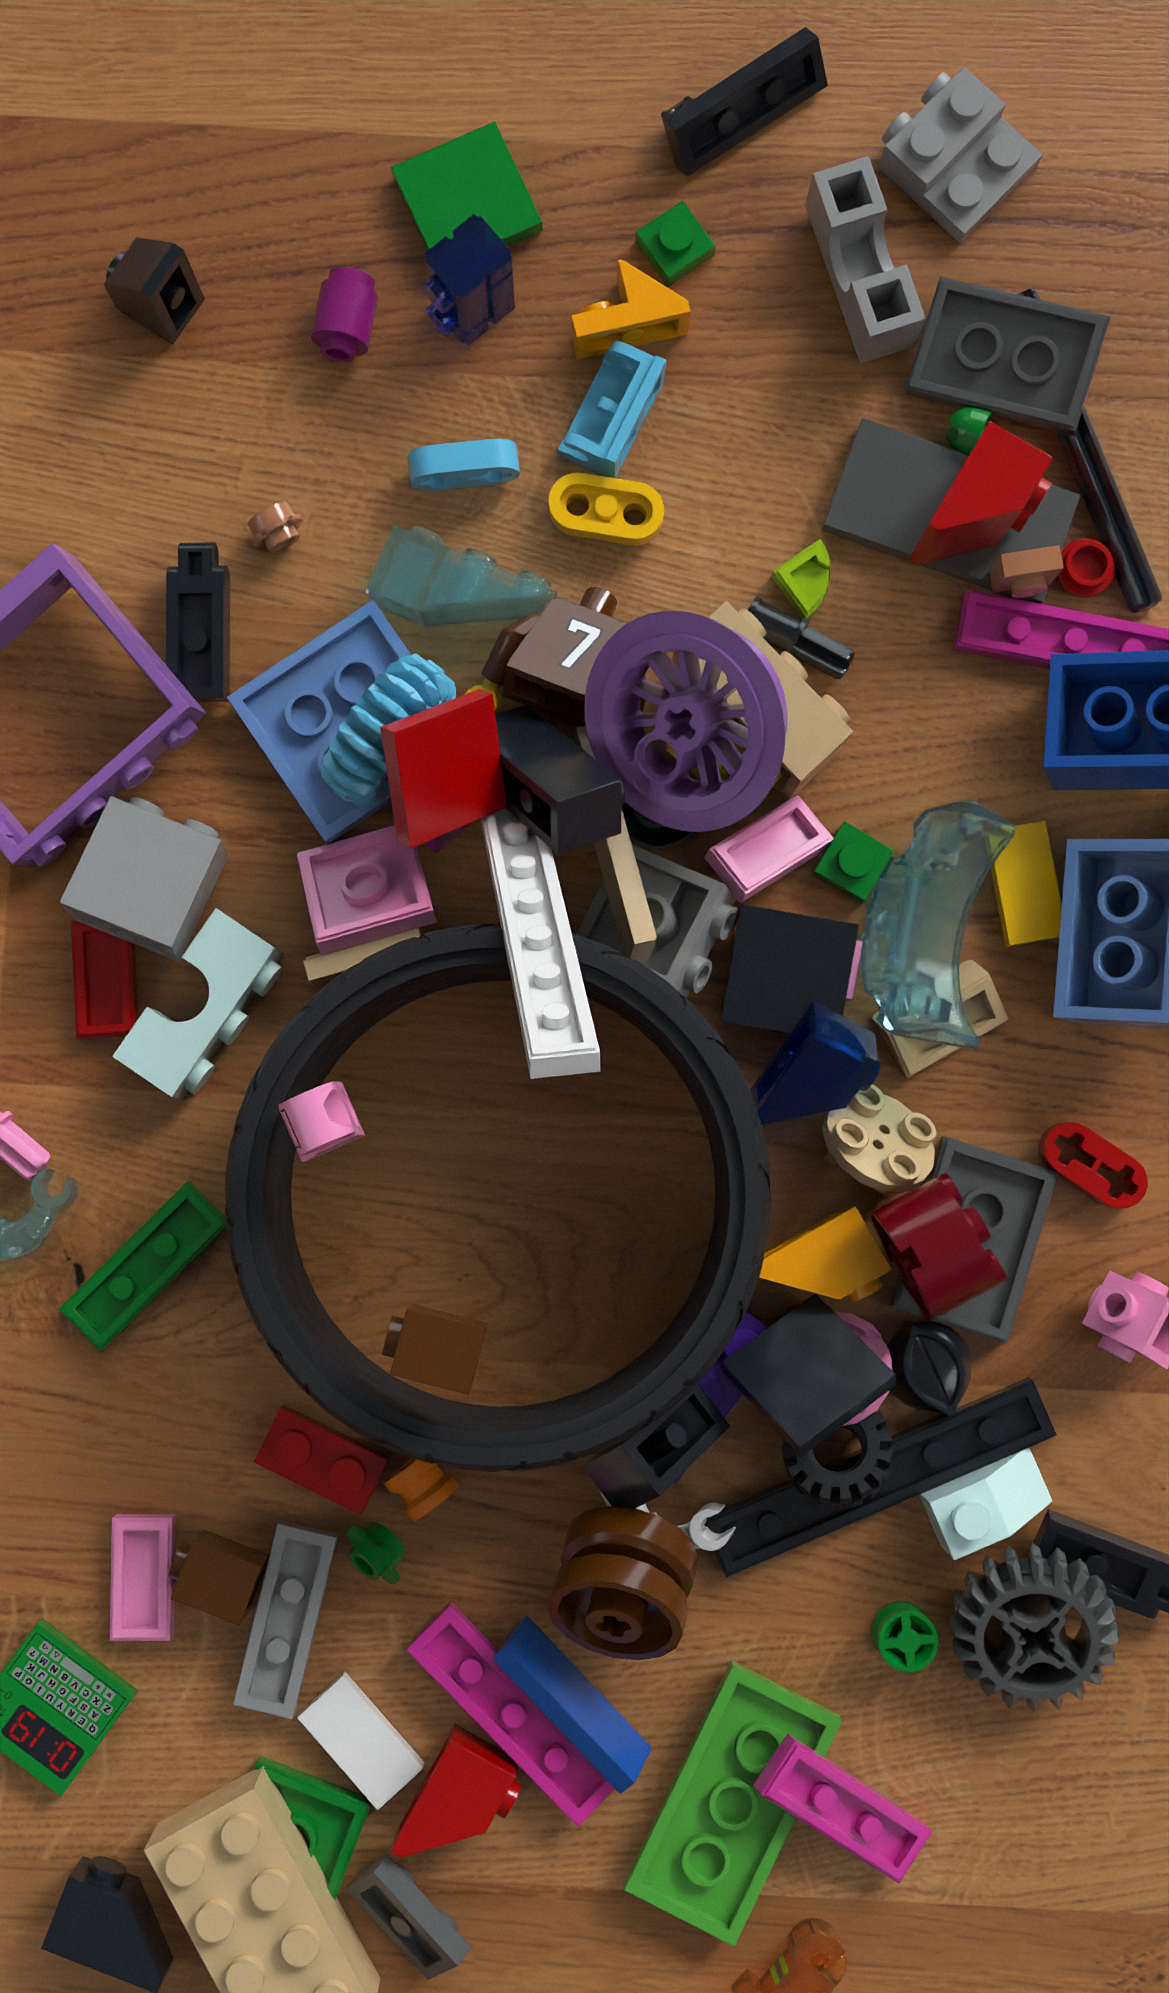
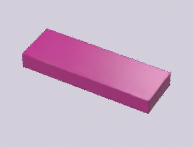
(842, 1808)

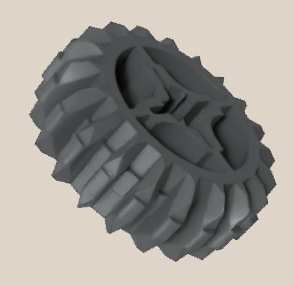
(1035, 1652)

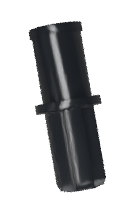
(802, 641)

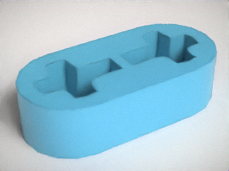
(463, 464)

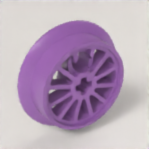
(689, 717)

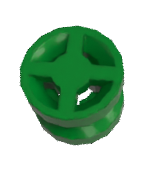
(908, 1649)

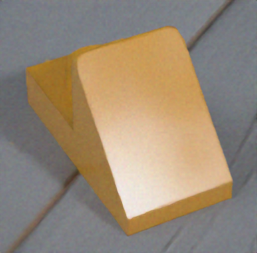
(645, 316)

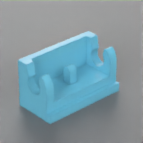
(614, 409)

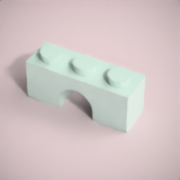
(178, 1053)

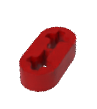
(1101, 1154)

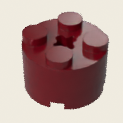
(938, 1247)

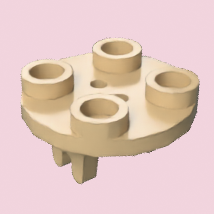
(880, 1142)

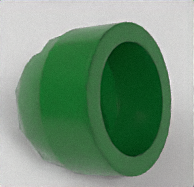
(967, 428)

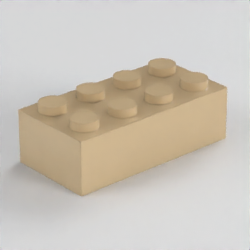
(257, 1895)

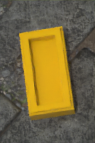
(1027, 887)

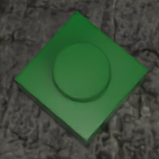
(675, 243)
(853, 862)

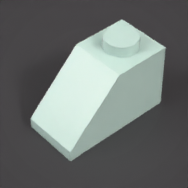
(986, 1504)

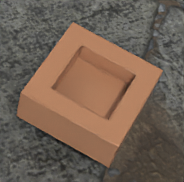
(1026, 571)

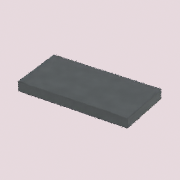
(895, 489)

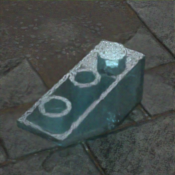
(447, 587)

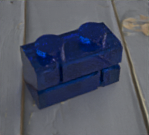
(469, 281)

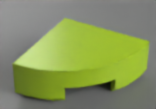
(805, 579)

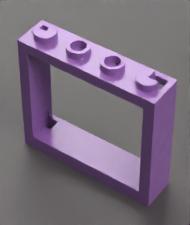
(20, 605)

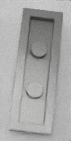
(286, 1619)

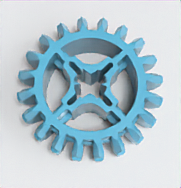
(356, 756)

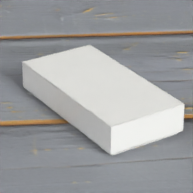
(361, 1740)

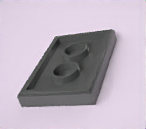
(1008, 355)
(1013, 1205)

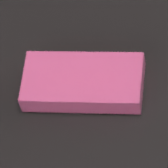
(768, 848)
(140, 1584)

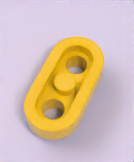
(607, 504)

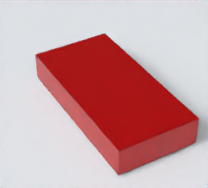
(103, 983)

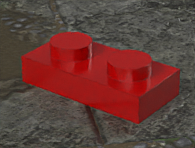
(321, 1459)

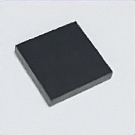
(784, 966)
(808, 1374)

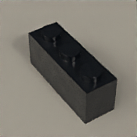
(556, 783)

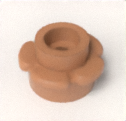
(275, 527)

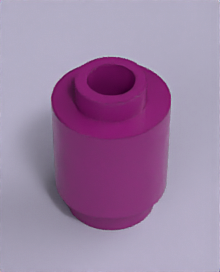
(345, 314)

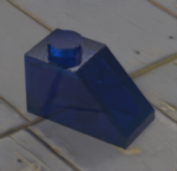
(817, 1067)

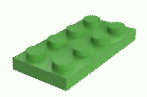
(713, 1827)

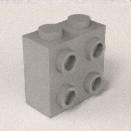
(145, 876)

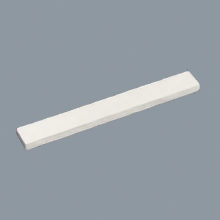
(540, 951)

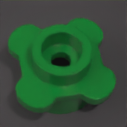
(376, 1552)

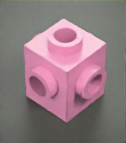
(1131, 1317)

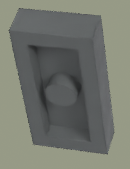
(408, 1917)

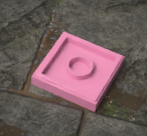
(364, 890)

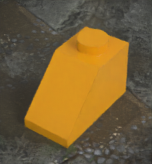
(829, 1258)

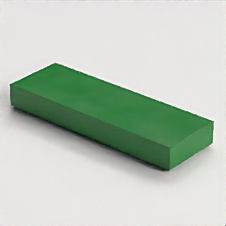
(144, 1266)

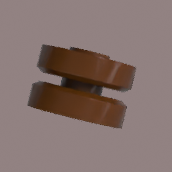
(624, 1583)

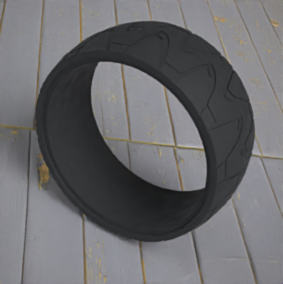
(361, 1391)

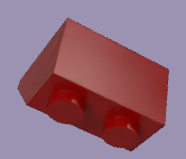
(989, 496)

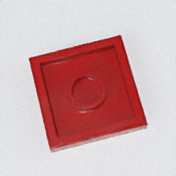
(444, 767)

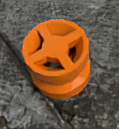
(421, 1487)

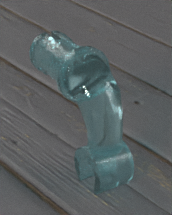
(31, 1230)

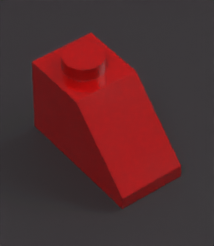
(458, 1795)

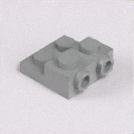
(957, 153)
(686, 915)

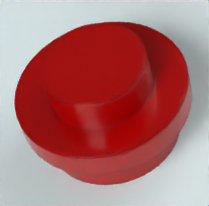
(1086, 568)

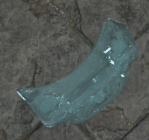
(921, 918)

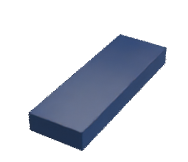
(573, 1704)

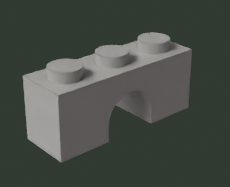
(872, 294)

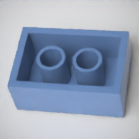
(1114, 934)

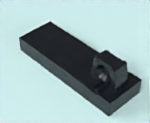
(744, 101)

